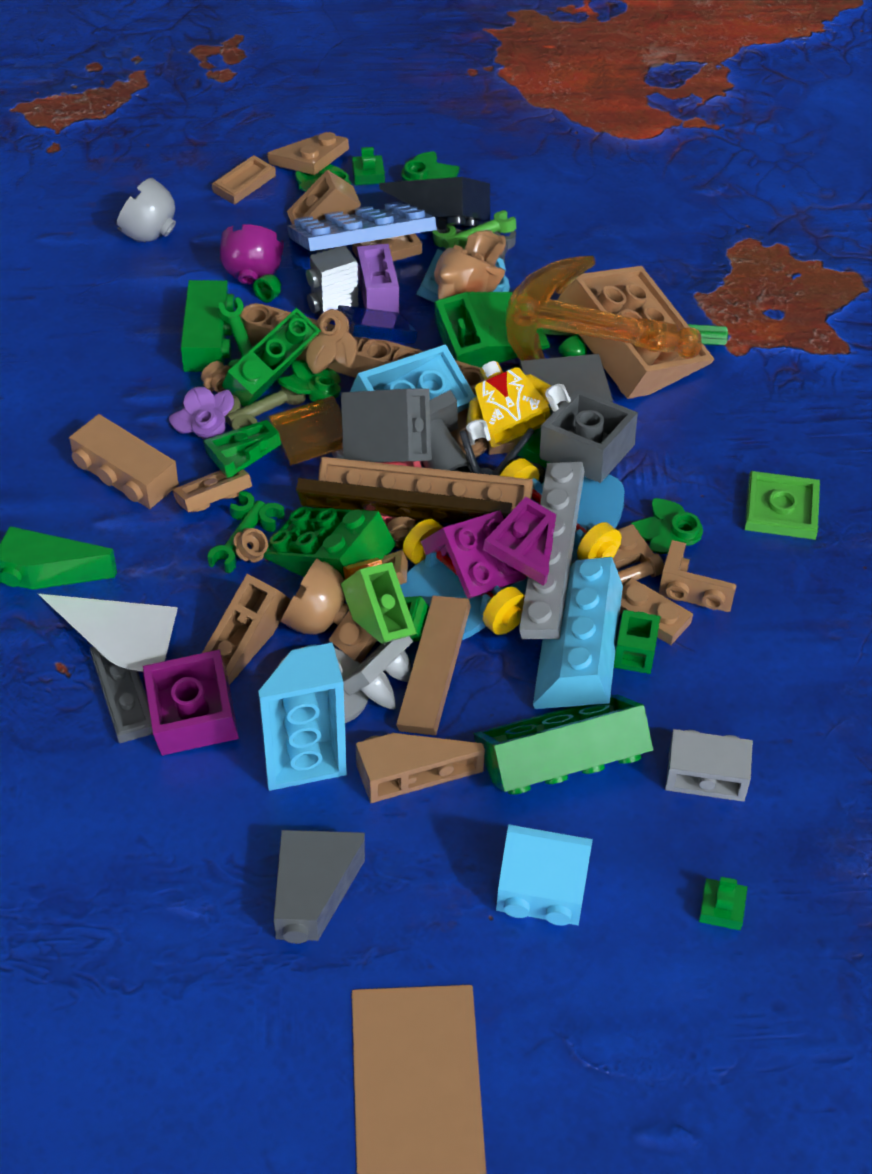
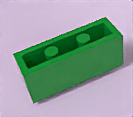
(203, 330)

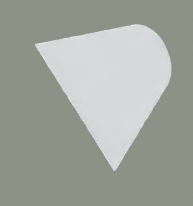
(121, 631)

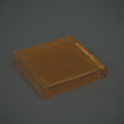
(310, 430)

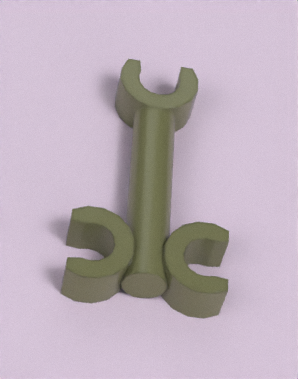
(245, 416)

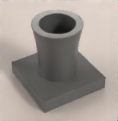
(444, 448)

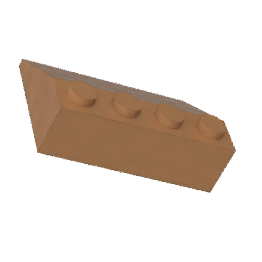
(633, 295)

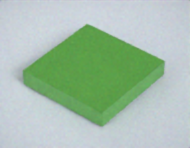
(782, 505)

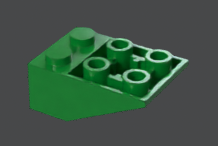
(476, 327)
(330, 536)

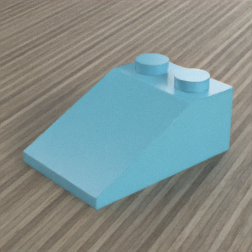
(426, 370)

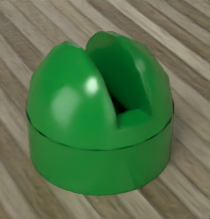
(267, 287)
(573, 347)

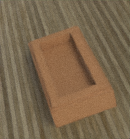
(243, 179)

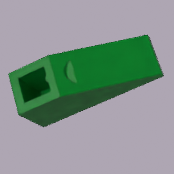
(270, 358)

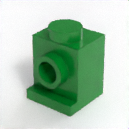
(636, 641)

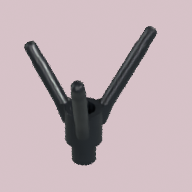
(507, 460)

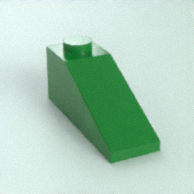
(46, 561)

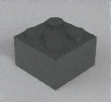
(589, 433)

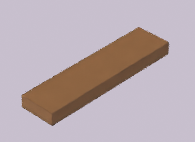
(434, 665)

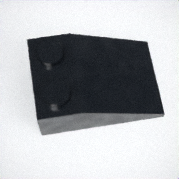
(456, 199)

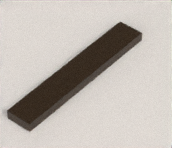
(396, 502)

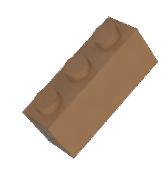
(124, 461)

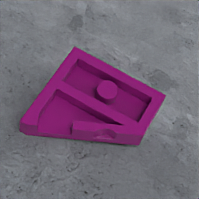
(525, 540)

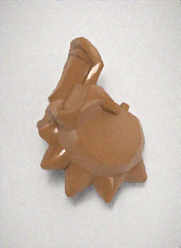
(471, 268)

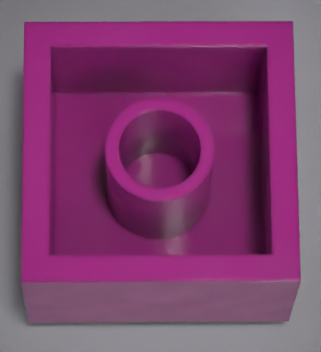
(190, 702)

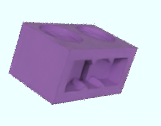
(377, 278)

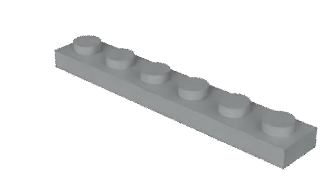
(545, 604)

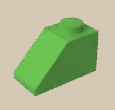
(378, 603)

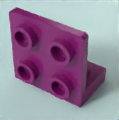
(476, 568)

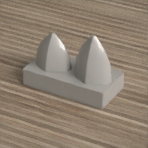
(370, 675)

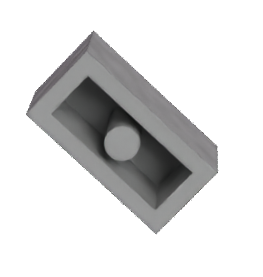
(709, 765)

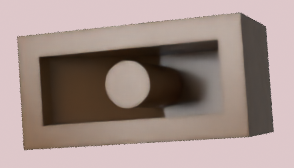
(325, 196)

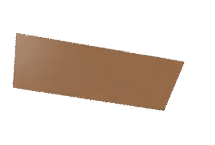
(417, 1081)

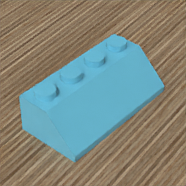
(581, 663)
(304, 718)

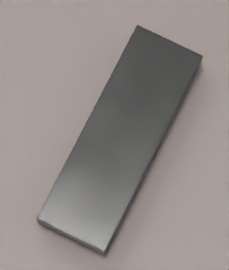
(124, 698)

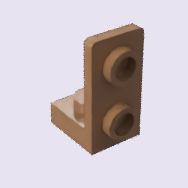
(690, 587)

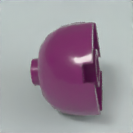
(250, 252)

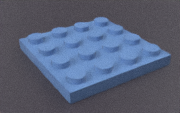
(363, 226)

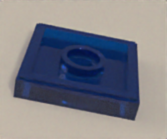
(379, 324)

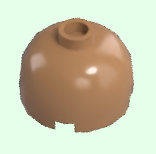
(317, 601)

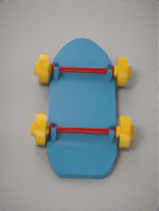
(502, 608)

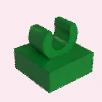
(368, 168)
(723, 903)

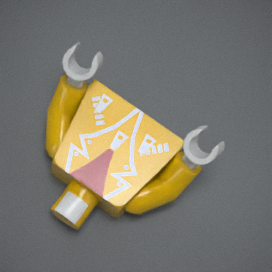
(510, 404)

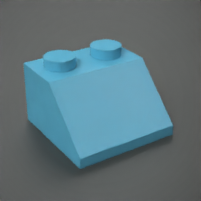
(543, 875)

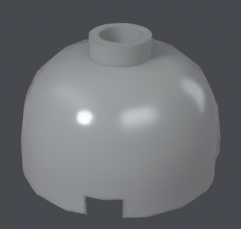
(149, 213)

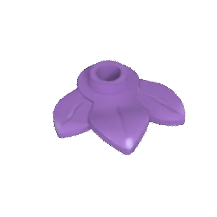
(203, 412)

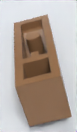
(247, 624)
(408, 763)

